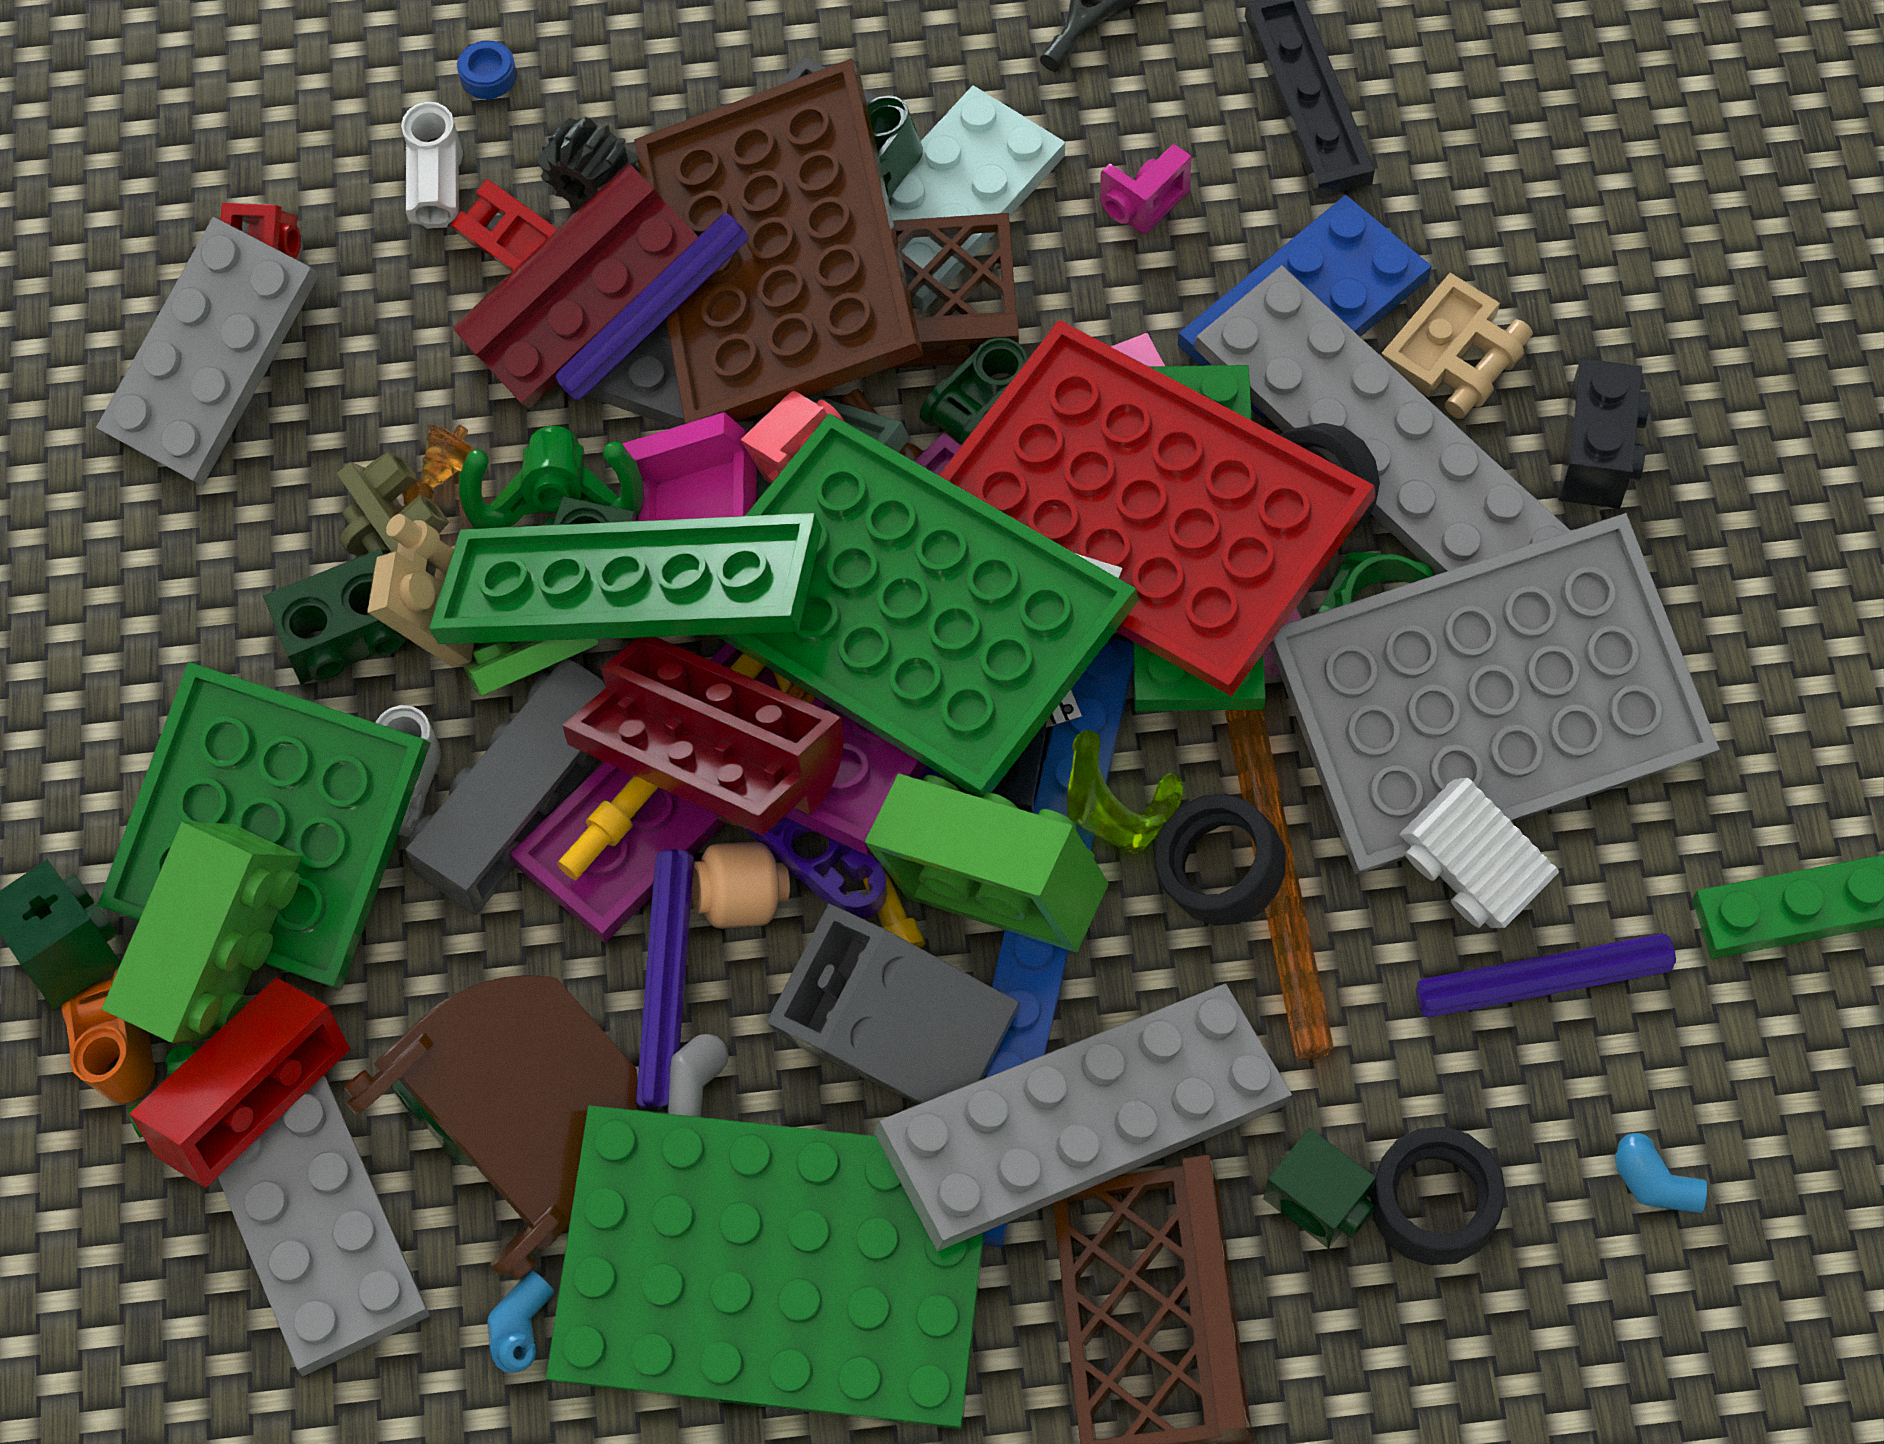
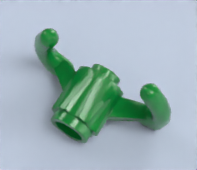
(549, 472)

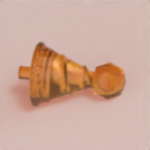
(442, 459)

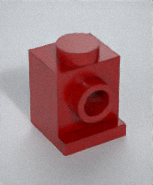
(266, 224)

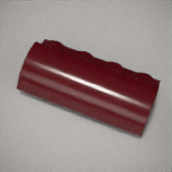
(574, 284)
(710, 734)

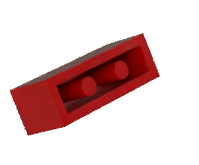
(240, 1082)

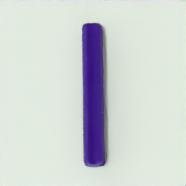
(652, 306)
(665, 975)
(1545, 975)

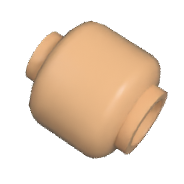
(739, 885)

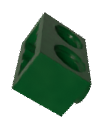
(335, 604)

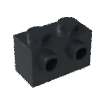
(1601, 433)

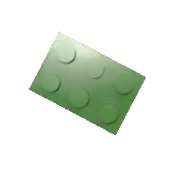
(988, 860)
(203, 931)

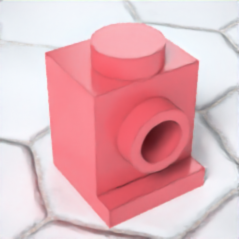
(784, 432)

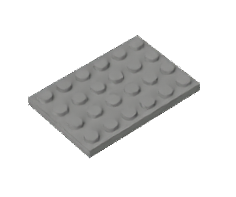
(1514, 671)

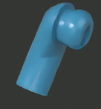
(1651, 1180)
(511, 1324)

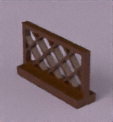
(949, 337)
(1210, 1302)

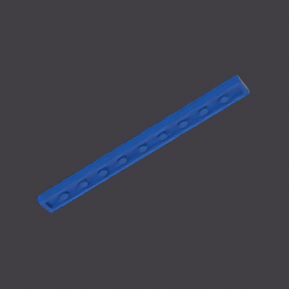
(1028, 967)

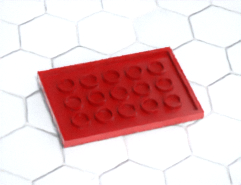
(1181, 493)

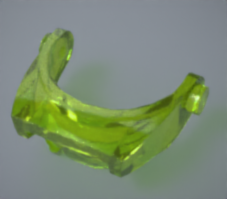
(1100, 813)

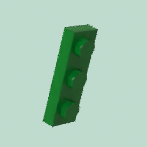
(1792, 907)

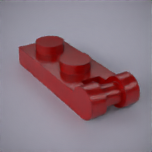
(514, 235)

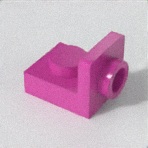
(1152, 193)

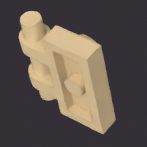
(1442, 333)
(407, 594)

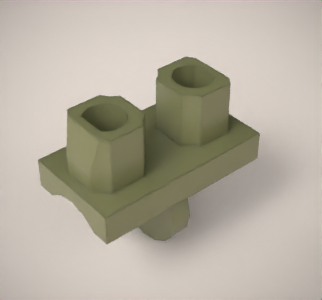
(376, 498)

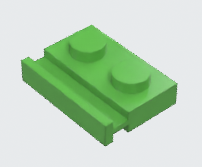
(502, 664)

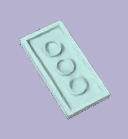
(972, 164)

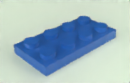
(1344, 262)

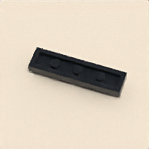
(1309, 95)

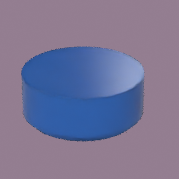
(486, 69)

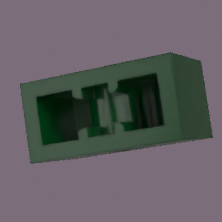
(56, 933)

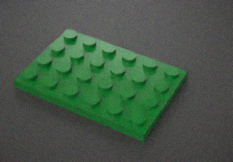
(931, 609)
(759, 1273)

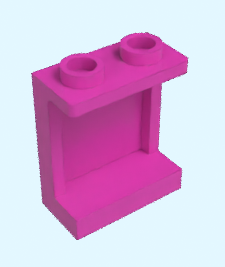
(696, 471)

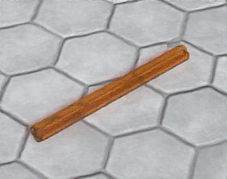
(1286, 911)

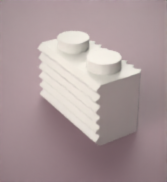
(1477, 855)

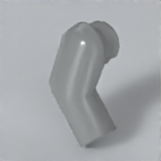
(693, 1069)

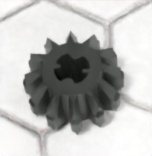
(582, 159)

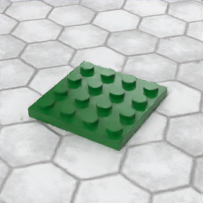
(292, 776)

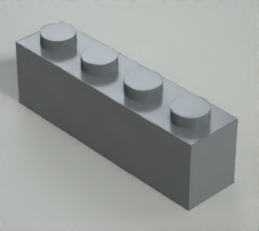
(507, 792)

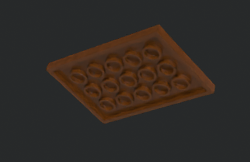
(822, 272)

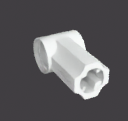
(432, 165)

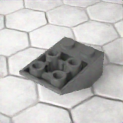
(890, 1010)

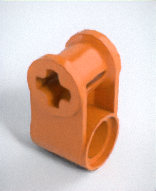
(99, 1039)

